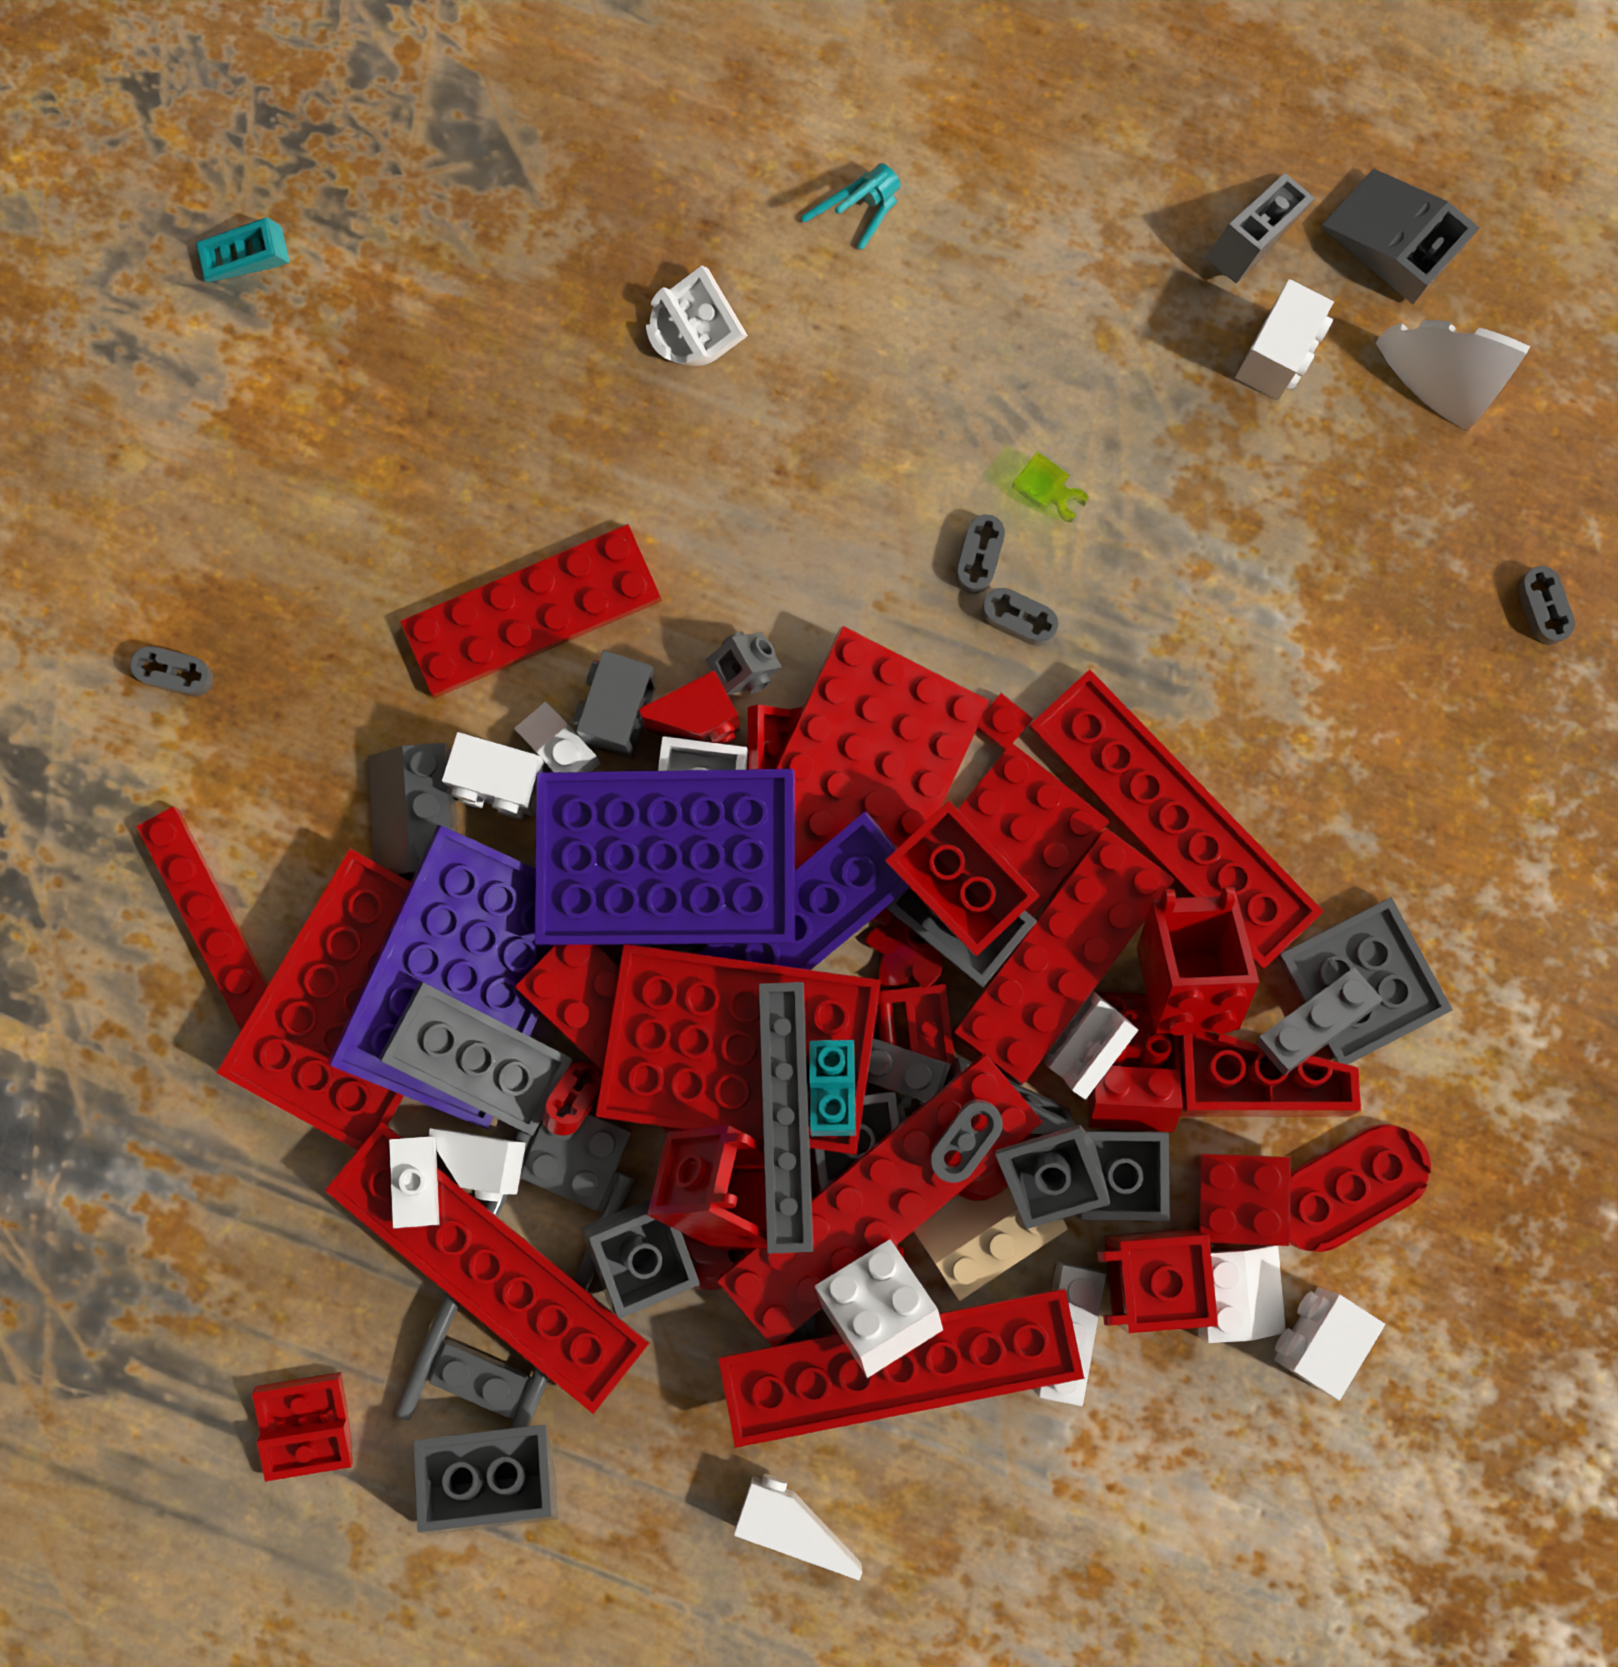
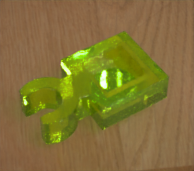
(1044, 483)

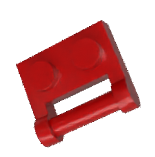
(926, 1020)

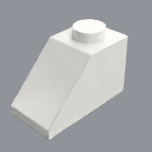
(556, 742)
(481, 1162)

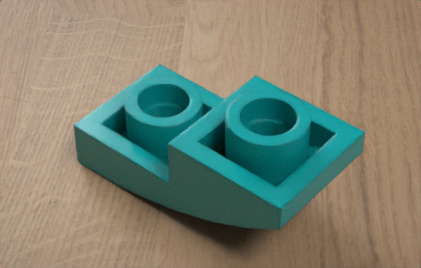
(832, 1088)

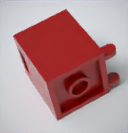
(1197, 963)
(713, 1187)
(1160, 1280)

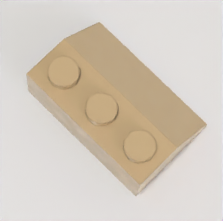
(980, 1240)

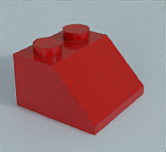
(694, 713)

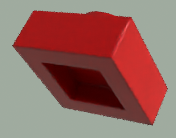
(1003, 722)

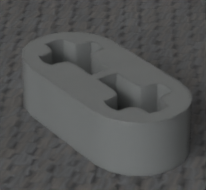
(989, 556)
(1546, 605)
(1023, 607)
(170, 681)

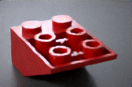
(1144, 1081)

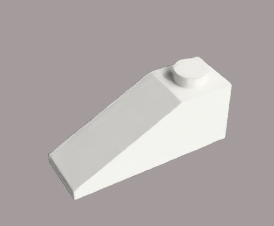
(786, 1524)

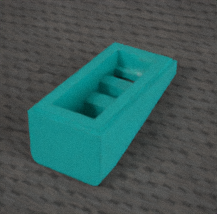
(265, 256)

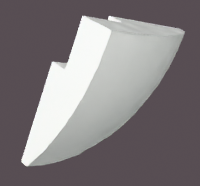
(1452, 369)

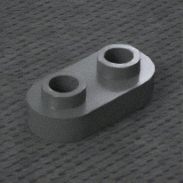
(965, 1139)

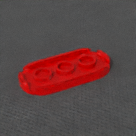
(1356, 1186)

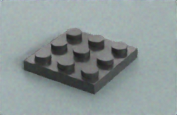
(1389, 960)

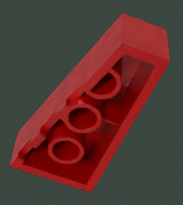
(1239, 1080)

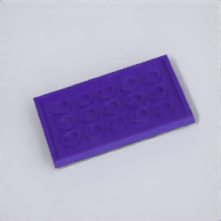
(665, 857)
(463, 933)

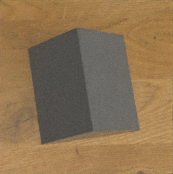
(1054, 1176)

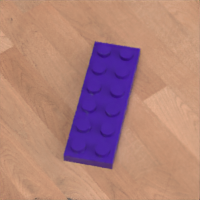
(834, 898)

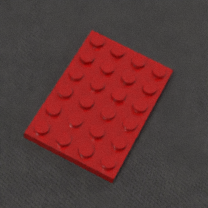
(875, 741)
(307, 1003)
(691, 1040)

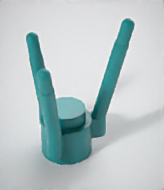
(874, 188)

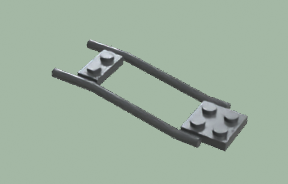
(572, 1166)

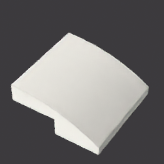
(1089, 1045)

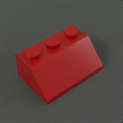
(962, 878)

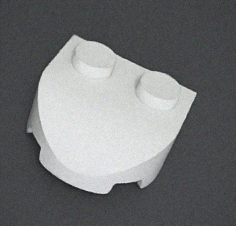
(693, 321)

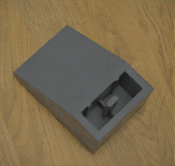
(1400, 232)

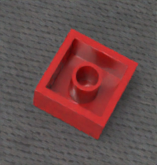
(1245, 1199)

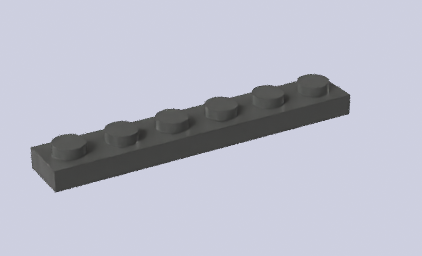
(786, 1118)

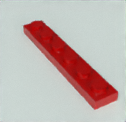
(205, 912)

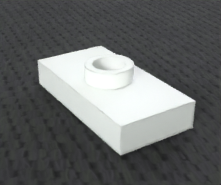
(414, 1182)

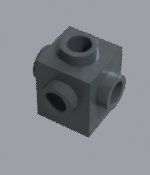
(744, 663)

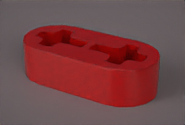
(565, 1093)

